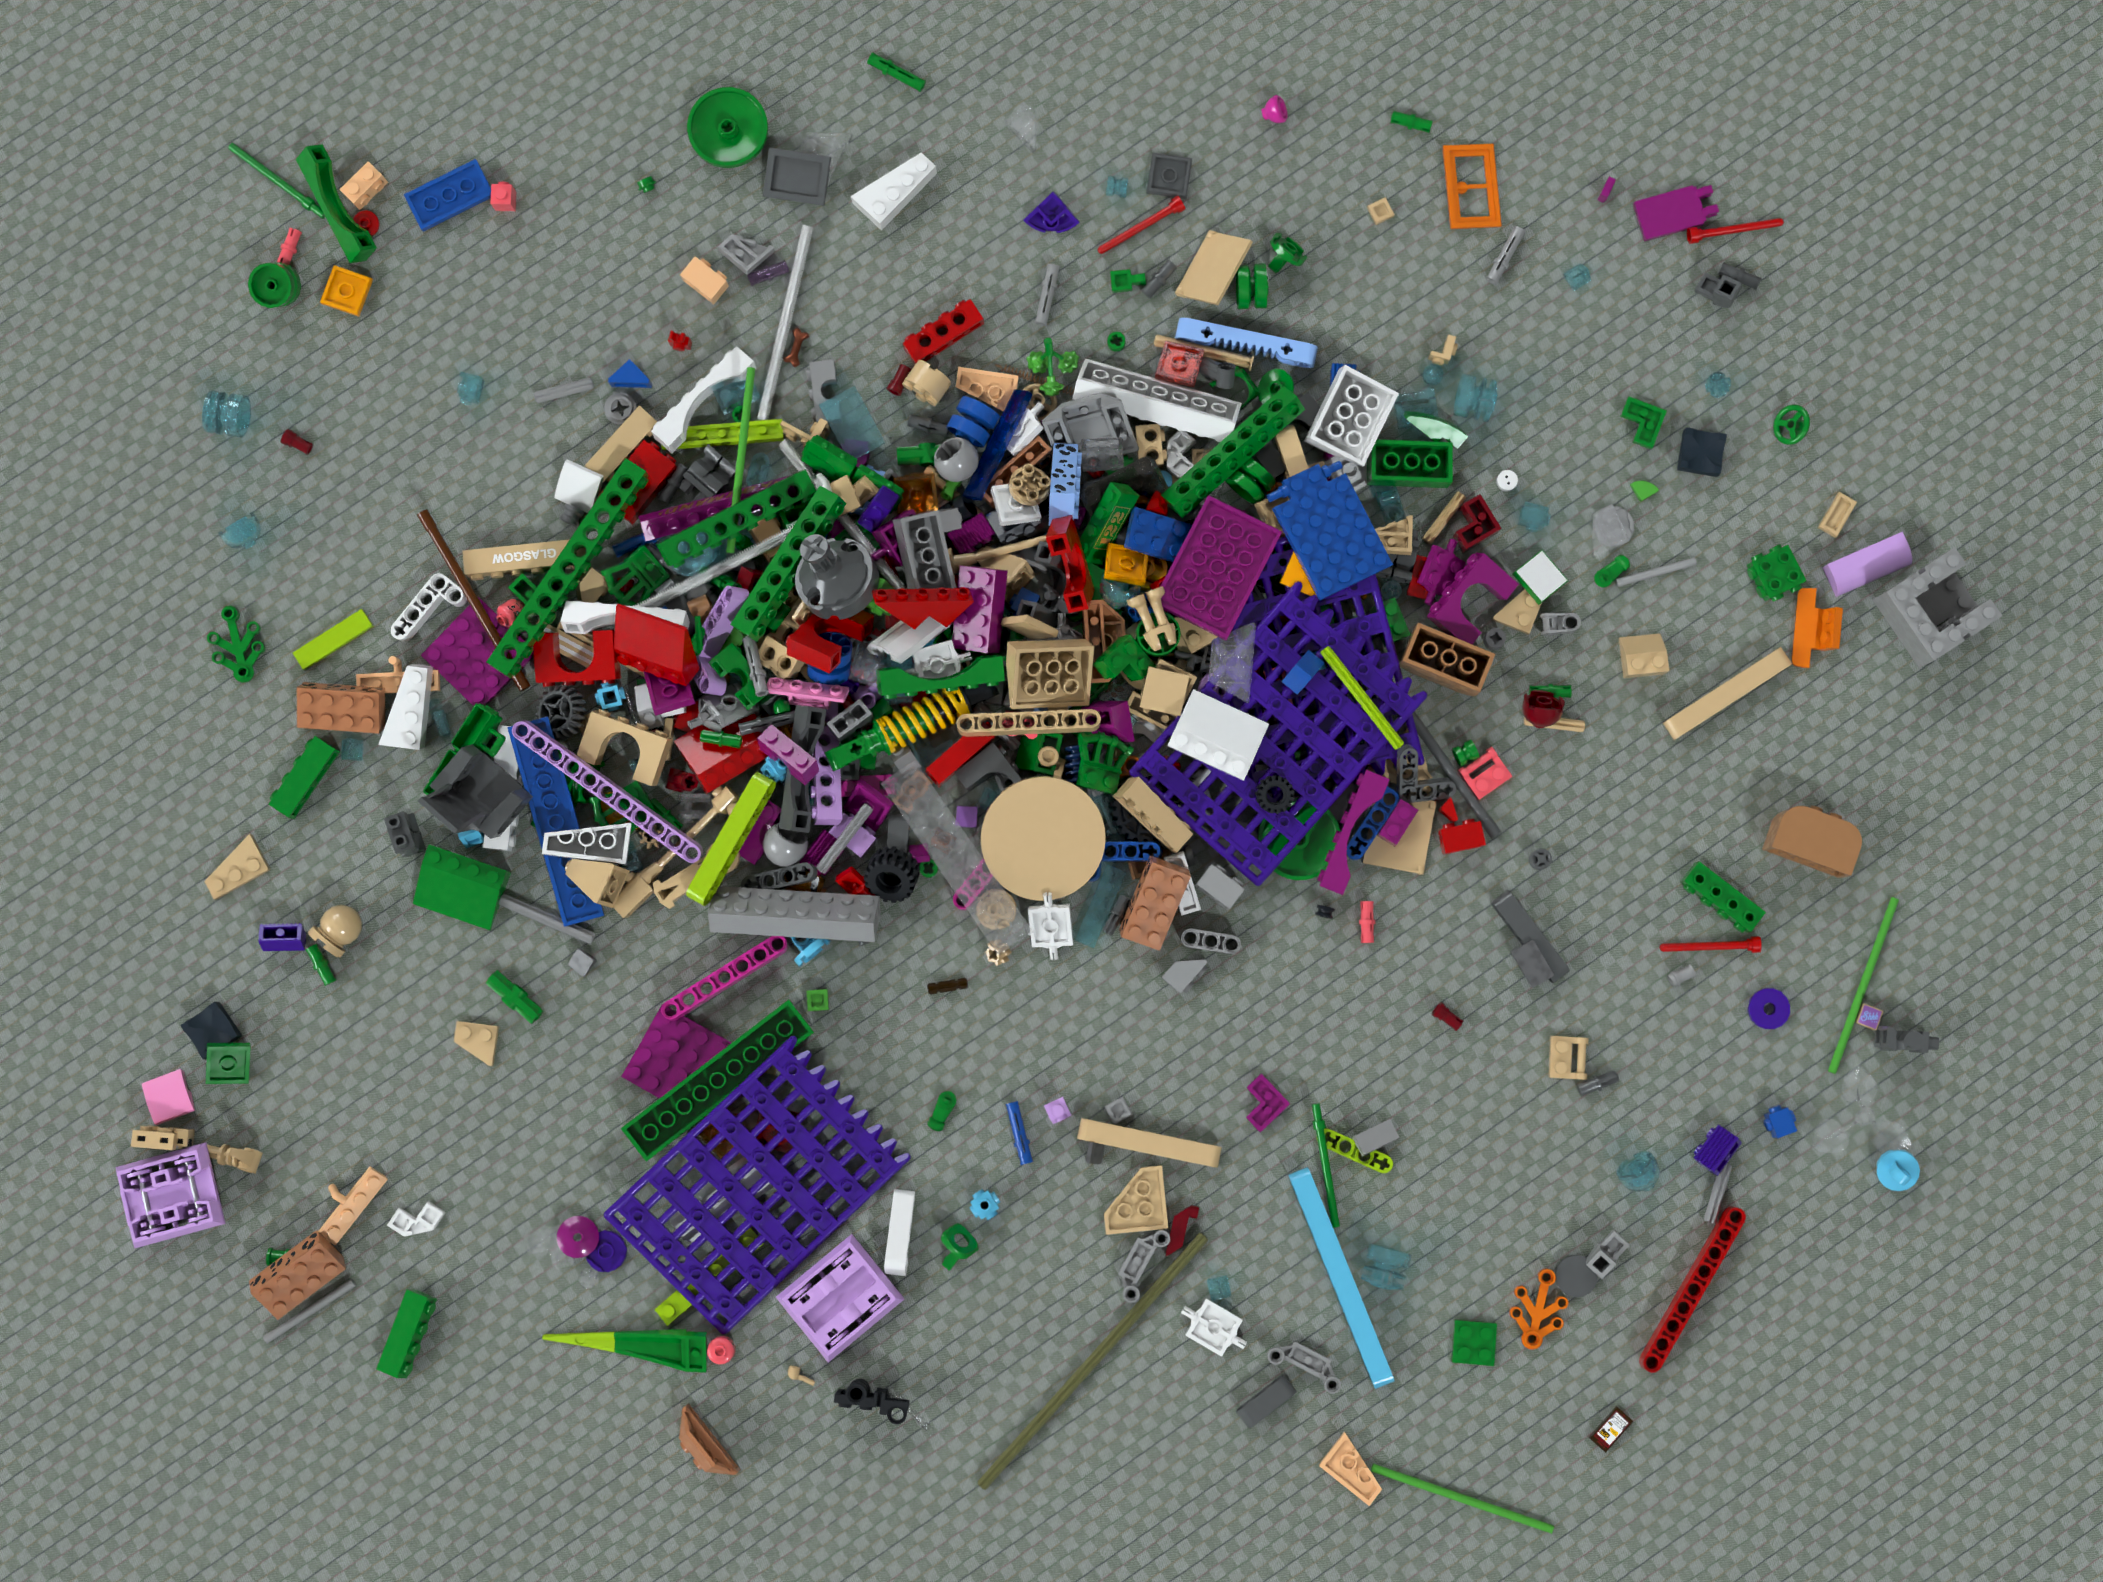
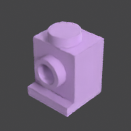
(1057, 1110)

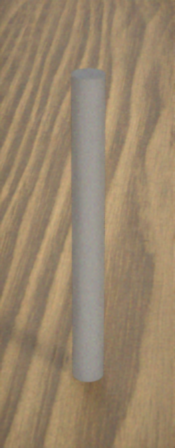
(1656, 572)

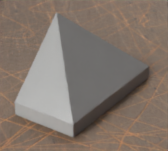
(1029, 554)

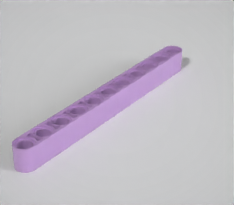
(597, 789)

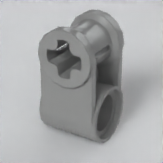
(1555, 623)

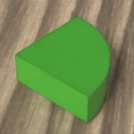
(1643, 489)

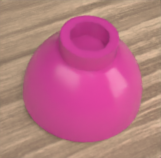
(1275, 110)

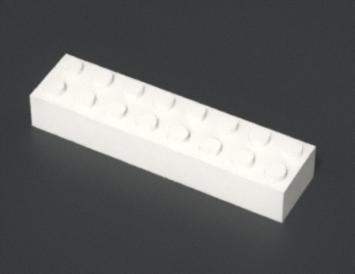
(1160, 400)

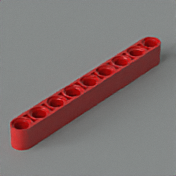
(1683, 1295)

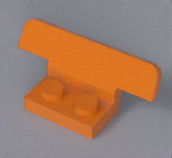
(1814, 628)

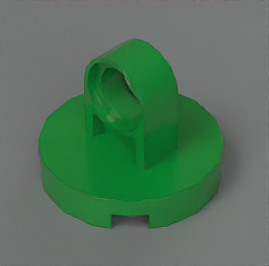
(1286, 251)

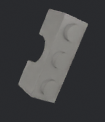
(821, 375)

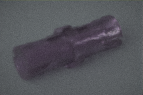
(768, 273)

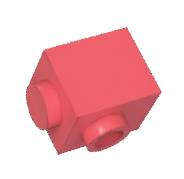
(503, 197)

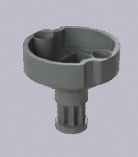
(835, 576)

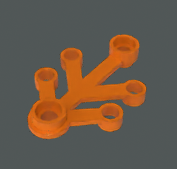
(1538, 1312)

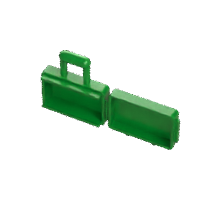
(837, 463)
(475, 730)

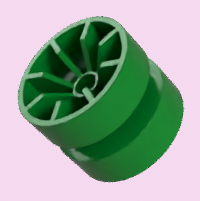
(1166, 649)

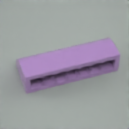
(1868, 564)

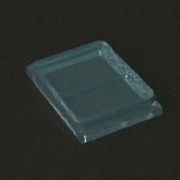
(852, 423)

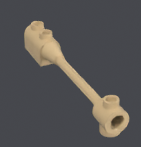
(971, 558)
(640, 886)

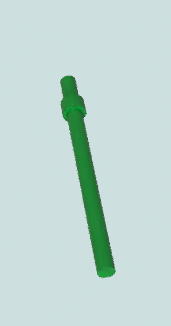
(307, 202)
(1319, 1125)

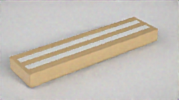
(572, 647)

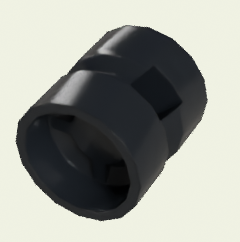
(965, 507)

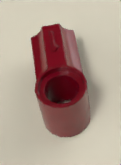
(681, 781)

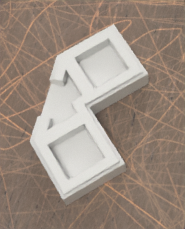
(1176, 448)
(408, 1225)

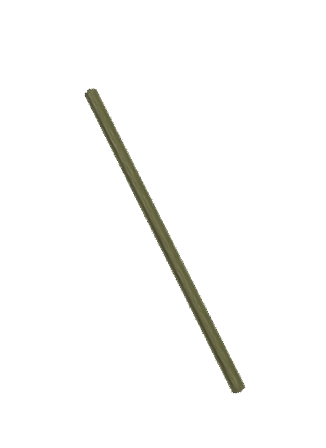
(1092, 1361)

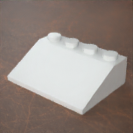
(1351, 416)
(1218, 735)

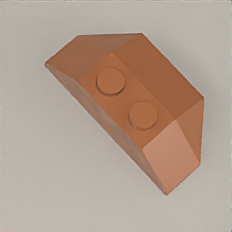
(1101, 628)
(703, 1445)

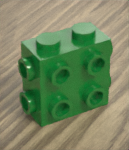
(1776, 573)

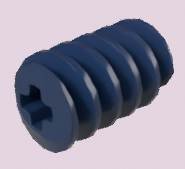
(1074, 765)

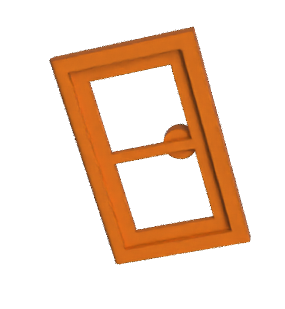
(1454, 188)

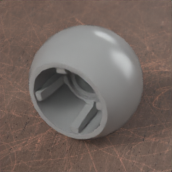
(956, 459)
(784, 846)

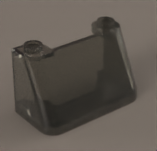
(1139, 475)

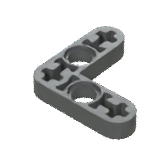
(1412, 782)

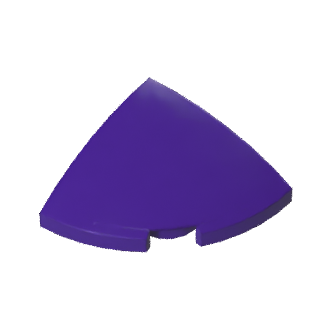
(1051, 215)

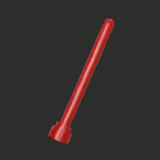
(1175, 206)
(1696, 234)
(1752, 944)

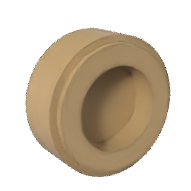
(1048, 756)

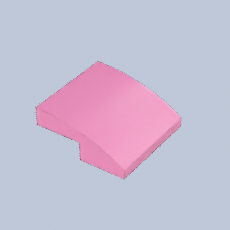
(168, 1097)

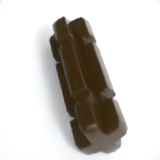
(947, 986)

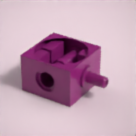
(887, 540)

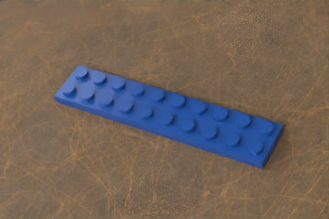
(553, 812)

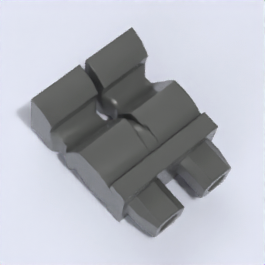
(703, 477)
(1403, 564)
(401, 832)
(1915, 1041)

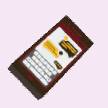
(1610, 1429)

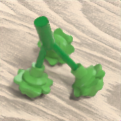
(1041, 361)

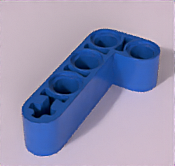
(1374, 826)
(1121, 854)

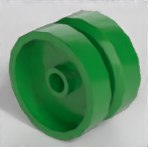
(274, 284)
(1252, 286)
(1251, 481)

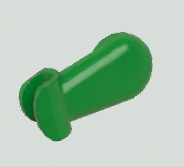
(1610, 572)
(944, 1106)

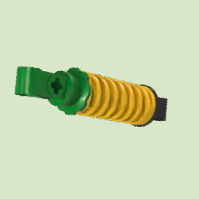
(888, 733)

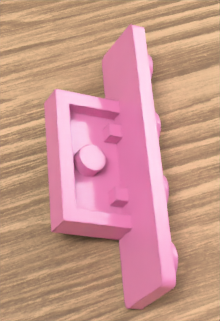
(807, 693)

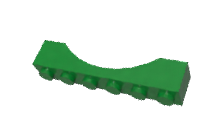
(318, 173)
(982, 670)

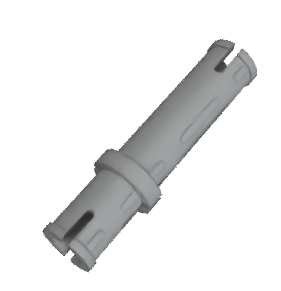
(1052, 271)
(1495, 273)
(757, 673)

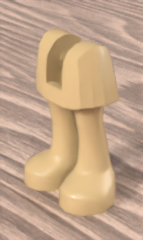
(1154, 597)

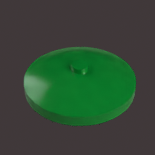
(727, 127)
(1310, 853)

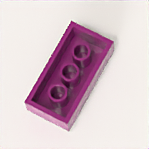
(980, 623)

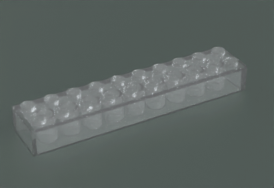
(957, 858)

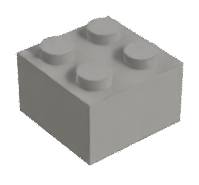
(1220, 887)

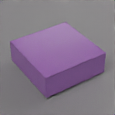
(967, 816)

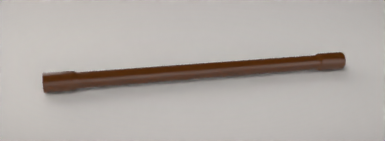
(431, 527)

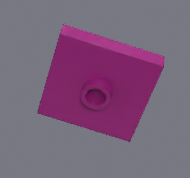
(866, 794)

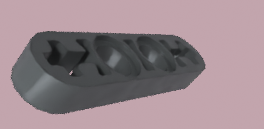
(778, 875)

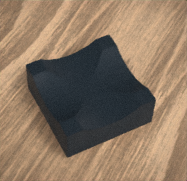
(1701, 452)
(211, 1026)

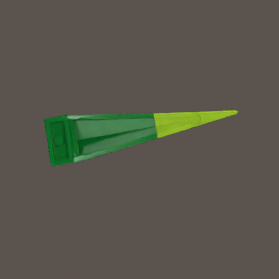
(670, 1347)

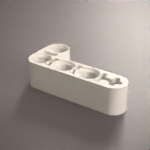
(425, 611)
(899, 1232)

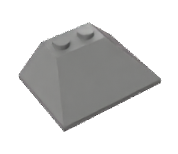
(1090, 419)

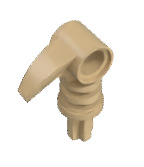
(245, 1160)

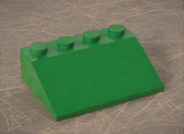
(460, 887)

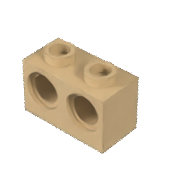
(1154, 446)
(780, 658)

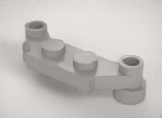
(1138, 1260)
(1307, 1360)

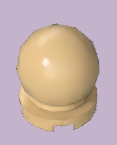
(337, 928)

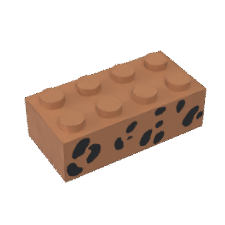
(340, 707)
(1154, 902)
(297, 1274)

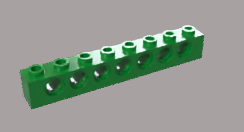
(1233, 452)
(669, 546)
(778, 567)

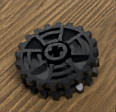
(1128, 824)

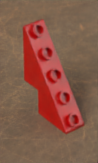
(916, 605)

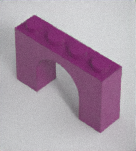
(1448, 612)

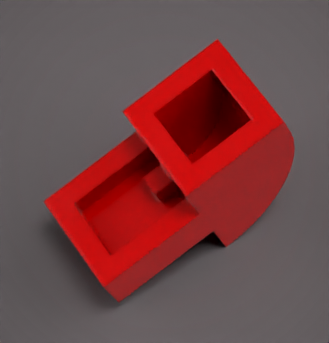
(852, 882)

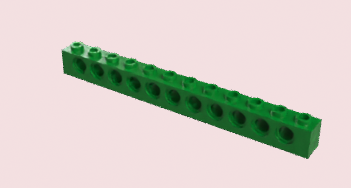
(626, 472)

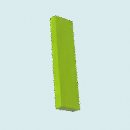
(333, 639)

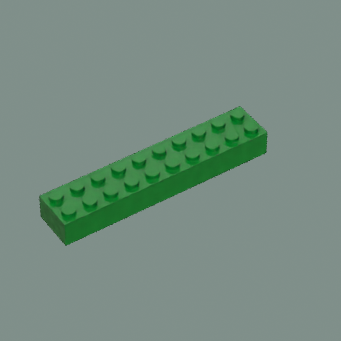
(713, 1081)

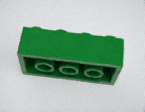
(1410, 464)

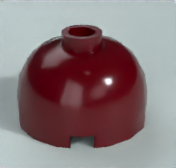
(1542, 708)

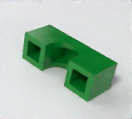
(732, 661)

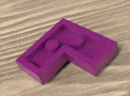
(1270, 1105)

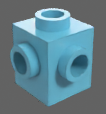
(604, 701)
(774, 770)
(989, 1197)

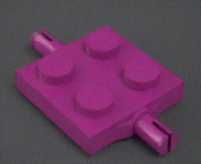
(1440, 570)

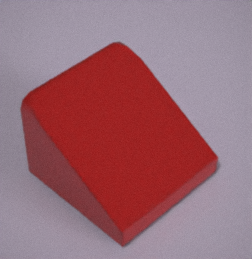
(1157, 504)
(1448, 810)

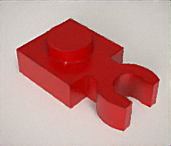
(679, 341)

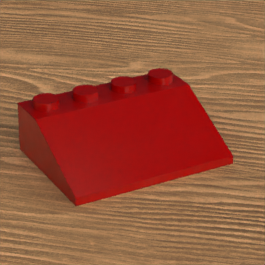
(654, 645)
(718, 764)

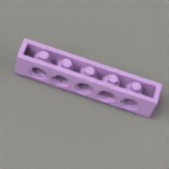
(833, 813)

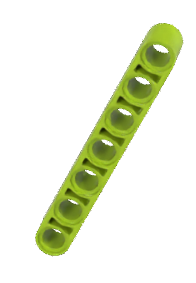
(731, 839)

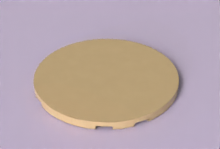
(1043, 838)

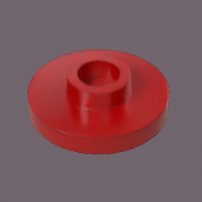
(368, 221)

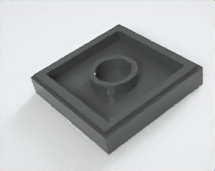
(1169, 175)

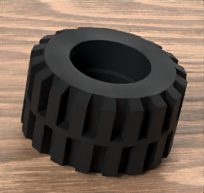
(893, 861)

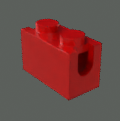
(1461, 837)

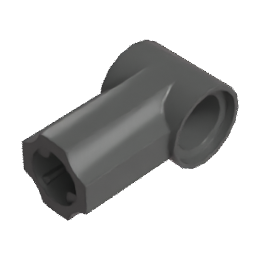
(1220, 372)

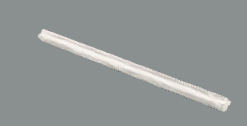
(785, 320)
(845, 520)
(717, 570)

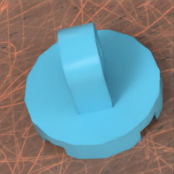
(808, 949)
(1897, 1170)

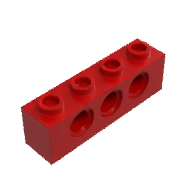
(955, 332)

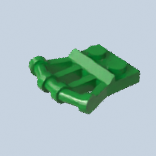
(641, 566)
(1098, 775)
(637, 791)

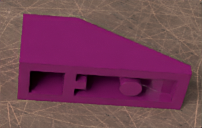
(753, 845)

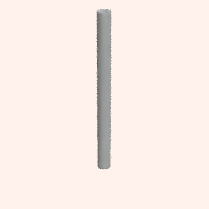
(309, 1311)

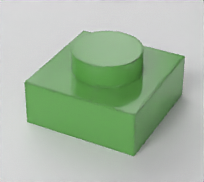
(817, 1000)

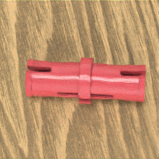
(289, 246)
(1367, 922)

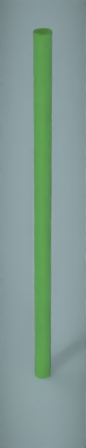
(742, 448)
(1863, 985)
(1462, 1498)

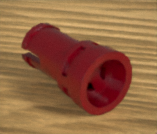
(895, 385)
(293, 440)
(1444, 1014)

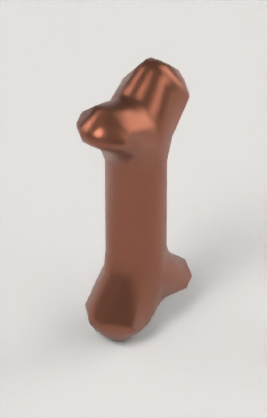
(793, 356)

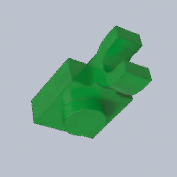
(1123, 280)

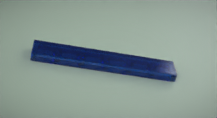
(997, 444)

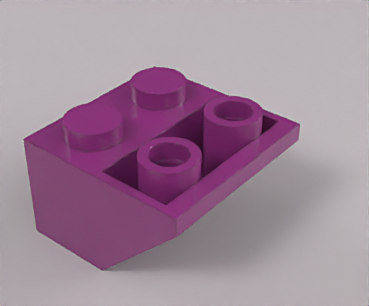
(1114, 719)

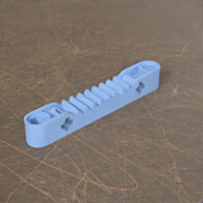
(1299, 353)

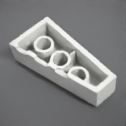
(893, 191)
(410, 710)
(594, 843)

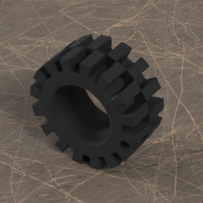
(1265, 785)

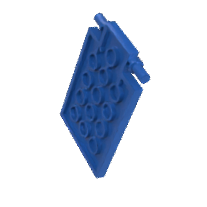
(1329, 530)

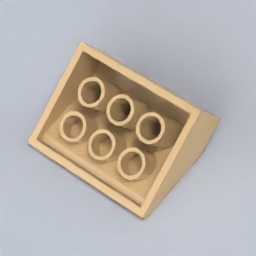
(1049, 673)

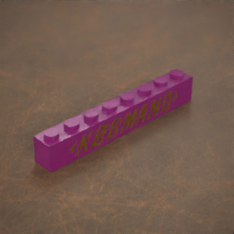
(680, 517)

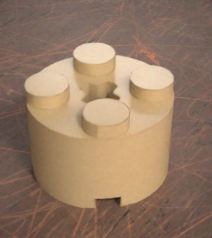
(927, 383)

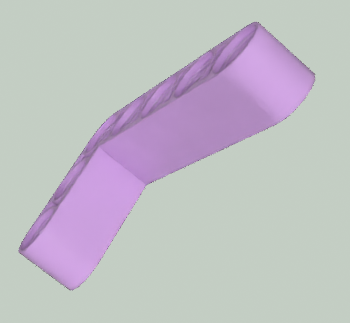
(717, 630)

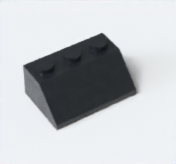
(1019, 532)

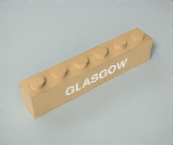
(513, 559)

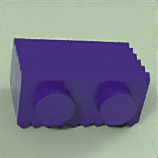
(878, 509)
(282, 937)
(1717, 1149)

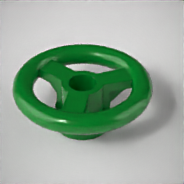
(1797, 427)

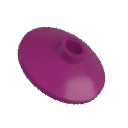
(579, 1225)

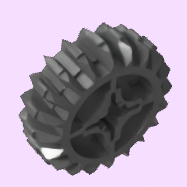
(564, 714)

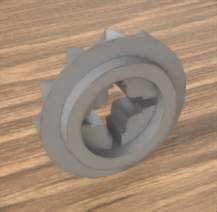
(612, 404)

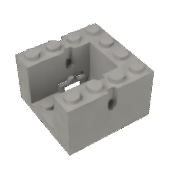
(1928, 599)

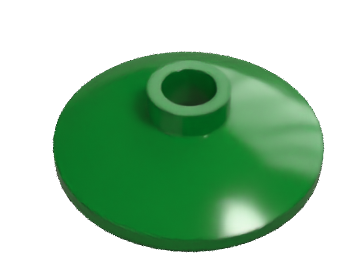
(1272, 382)

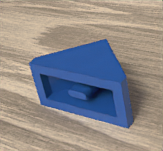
(629, 376)
(1302, 672)

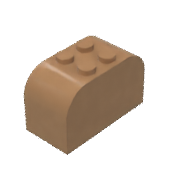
(1446, 660)
(1815, 840)

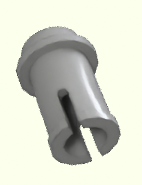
(1681, 975)

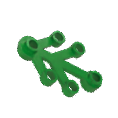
(237, 647)

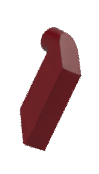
(1179, 1227)

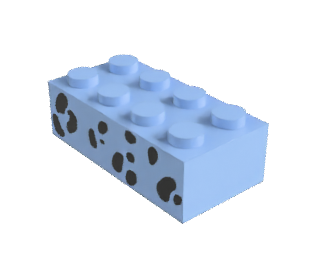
(1065, 481)

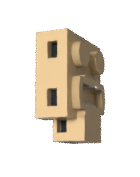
(162, 1137)

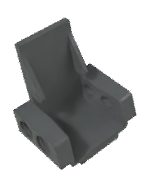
(475, 794)

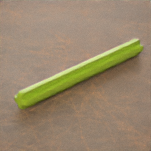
(1362, 698)

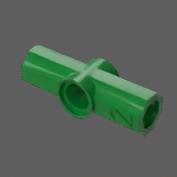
(914, 455)
(514, 996)

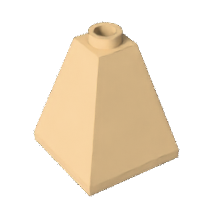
(1018, 571)
(598, 880)

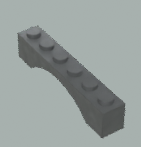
(796, 806)

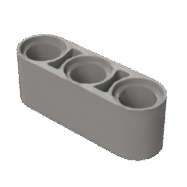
(1221, 939)

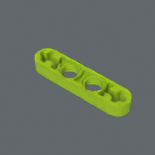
(1354, 1151)

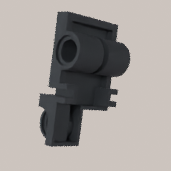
(868, 1400)

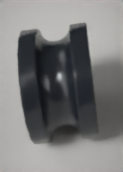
(1324, 911)

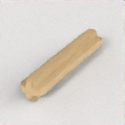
(1444, 517)
(1565, 724)

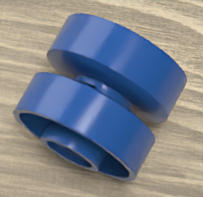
(975, 418)
(842, 671)

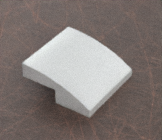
(578, 486)

